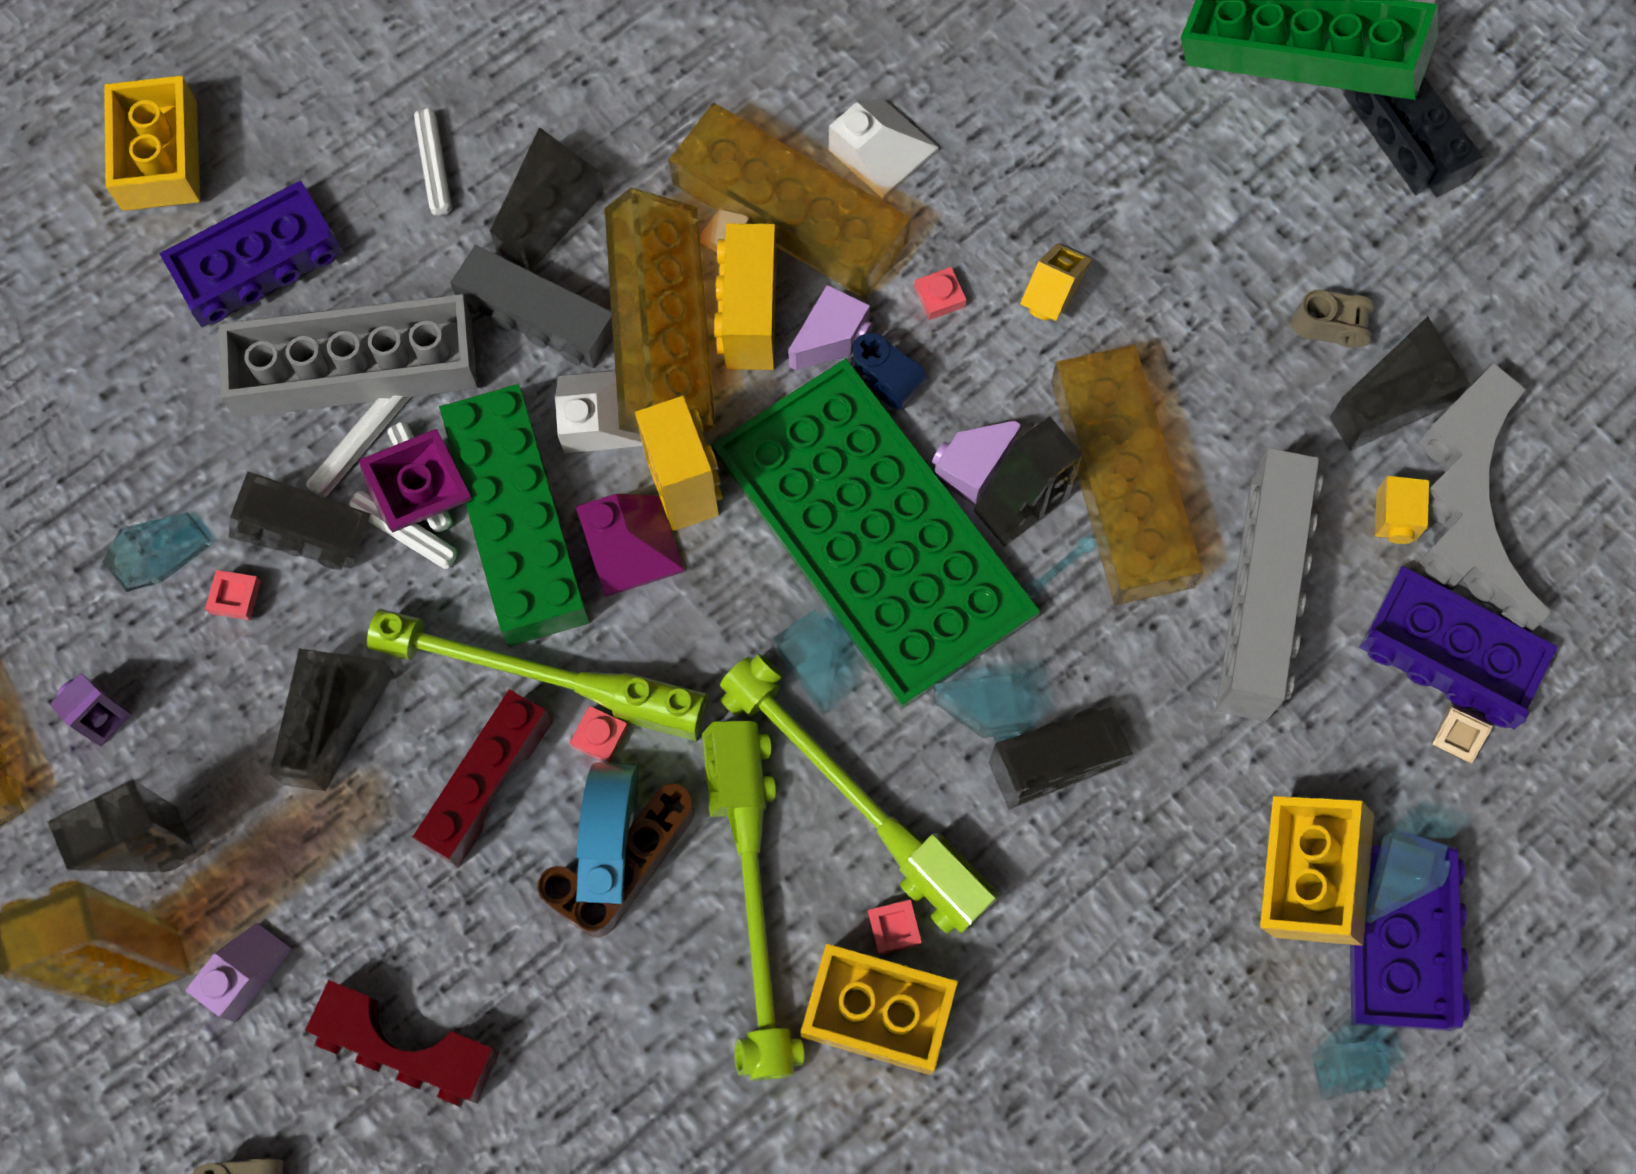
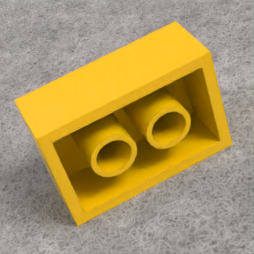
(151, 143)
(746, 296)
(680, 462)
(1317, 870)
(878, 1009)

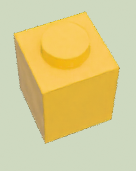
(1401, 509)

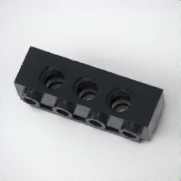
(1406, 146)

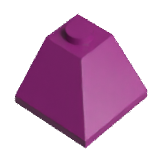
(413, 480)
(629, 541)

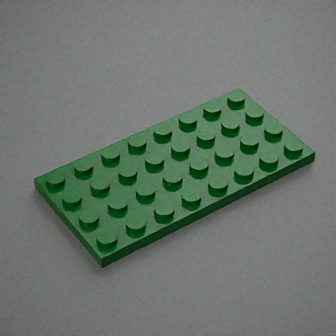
(875, 532)

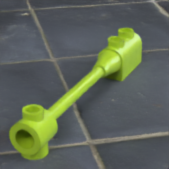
(629, 696)
(741, 791)
(930, 866)

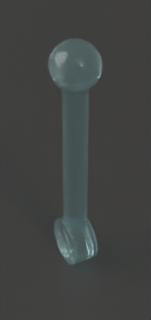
(1034, 588)

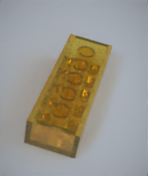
(813, 209)
(657, 306)
(1126, 475)
(88, 945)

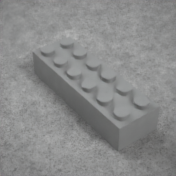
(347, 356)
(1268, 586)

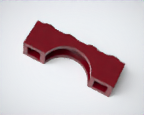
(463, 804)
(352, 1022)

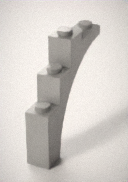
(1460, 499)

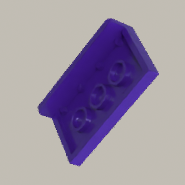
(251, 254)
(1458, 649)
(1414, 961)

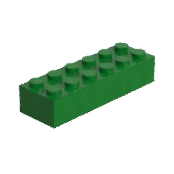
(1325, 43)
(514, 516)

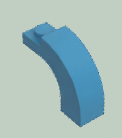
(603, 831)

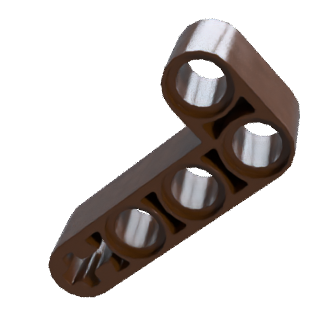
(640, 863)

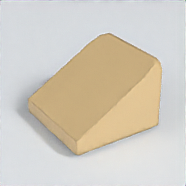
(716, 227)
(1462, 732)

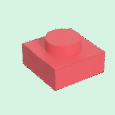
(940, 293)
(233, 595)
(598, 735)
(894, 927)

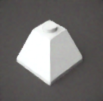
(879, 145)
(589, 414)

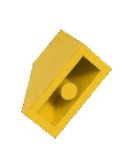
(1055, 282)

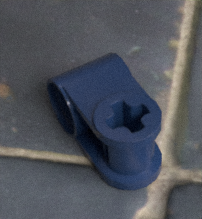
(887, 369)

